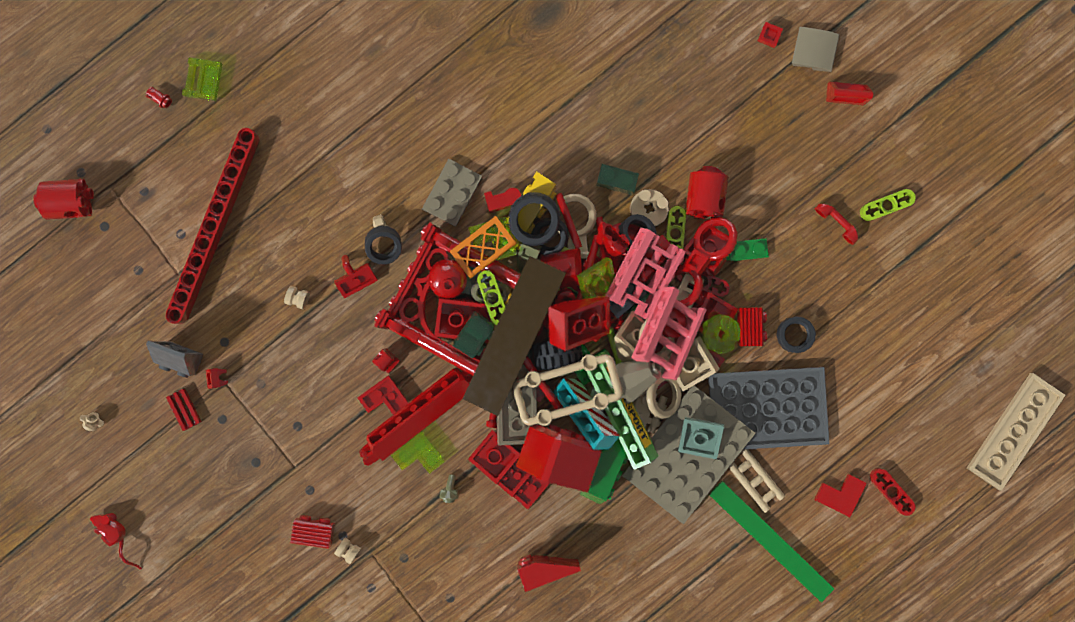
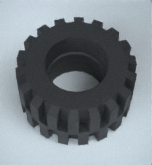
(551, 357)

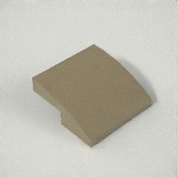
(815, 49)

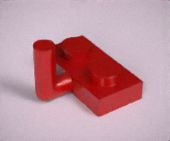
(354, 279)

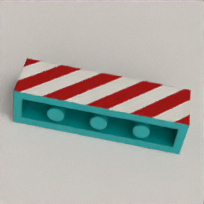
(590, 422)

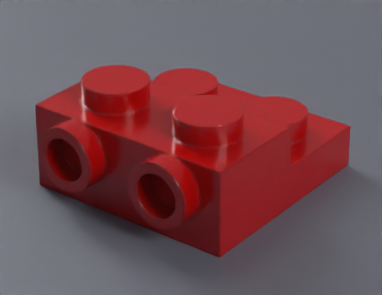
(712, 242)
(713, 307)

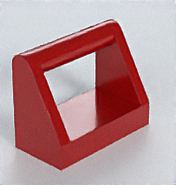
(848, 93)

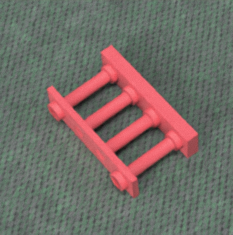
(653, 333)

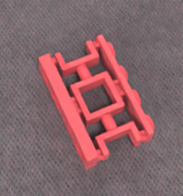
(634, 264)

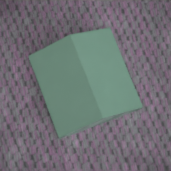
(700, 438)

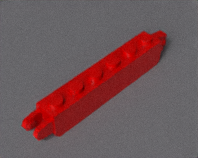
(415, 416)

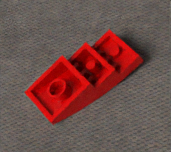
(499, 465)

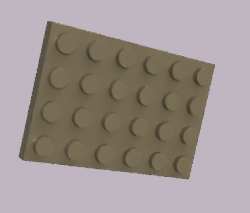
(681, 479)

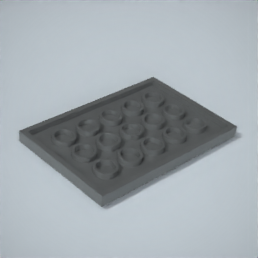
(778, 405)

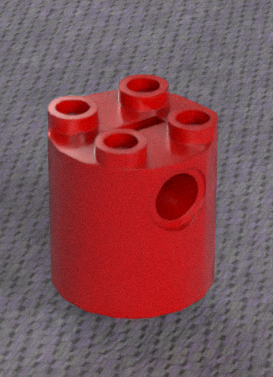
(706, 193)
(63, 199)

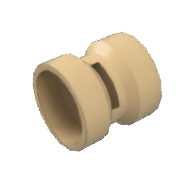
(296, 297)
(350, 554)

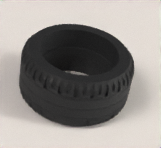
(534, 239)

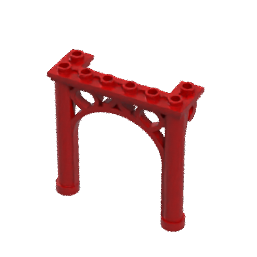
(390, 318)

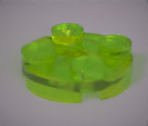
(711, 329)

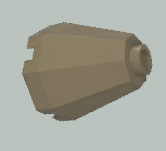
(636, 378)

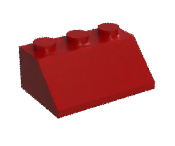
(454, 314)

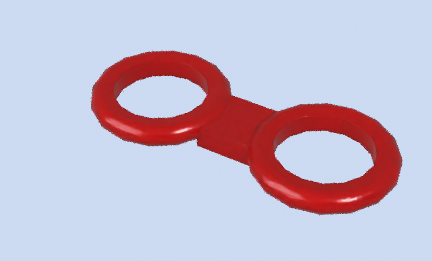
(700, 259)

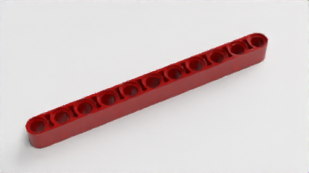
(213, 236)

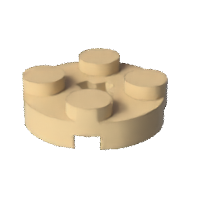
(653, 197)

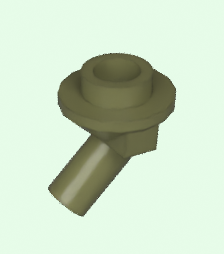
(449, 495)

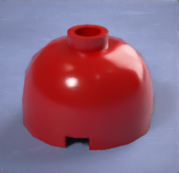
(447, 279)

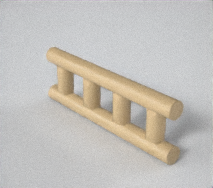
(762, 476)

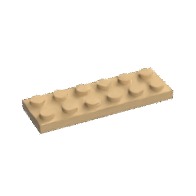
(1015, 431)

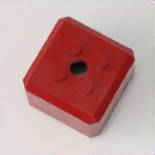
(559, 457)

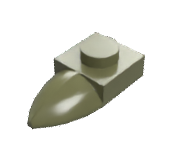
(524, 253)

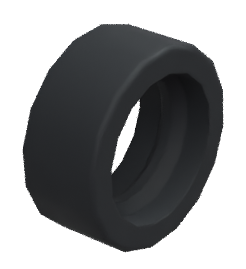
(640, 220)
(384, 231)
(564, 236)
(811, 334)

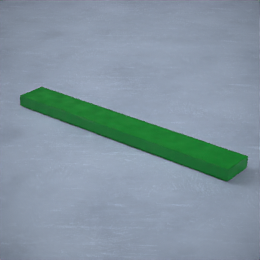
(771, 541)

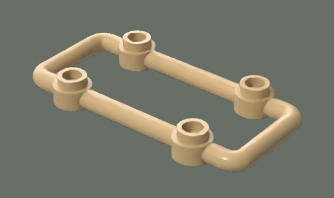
(588, 363)

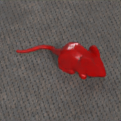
(613, 241)
(111, 532)

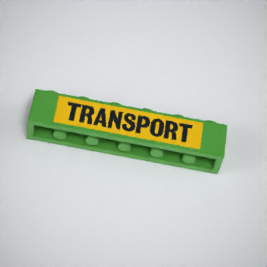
(624, 420)

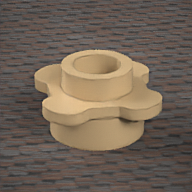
(91, 421)

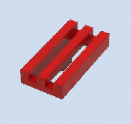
(197, 420)

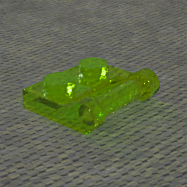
(207, 81)

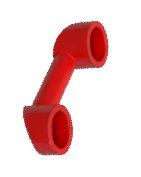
(850, 234)

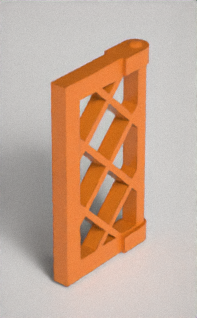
(467, 242)

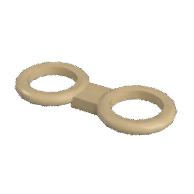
(589, 226)
(651, 391)

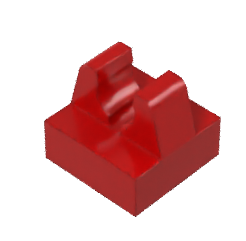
(212, 377)

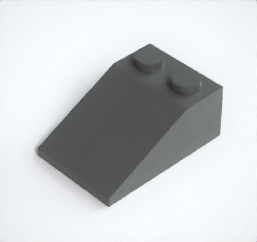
(175, 357)

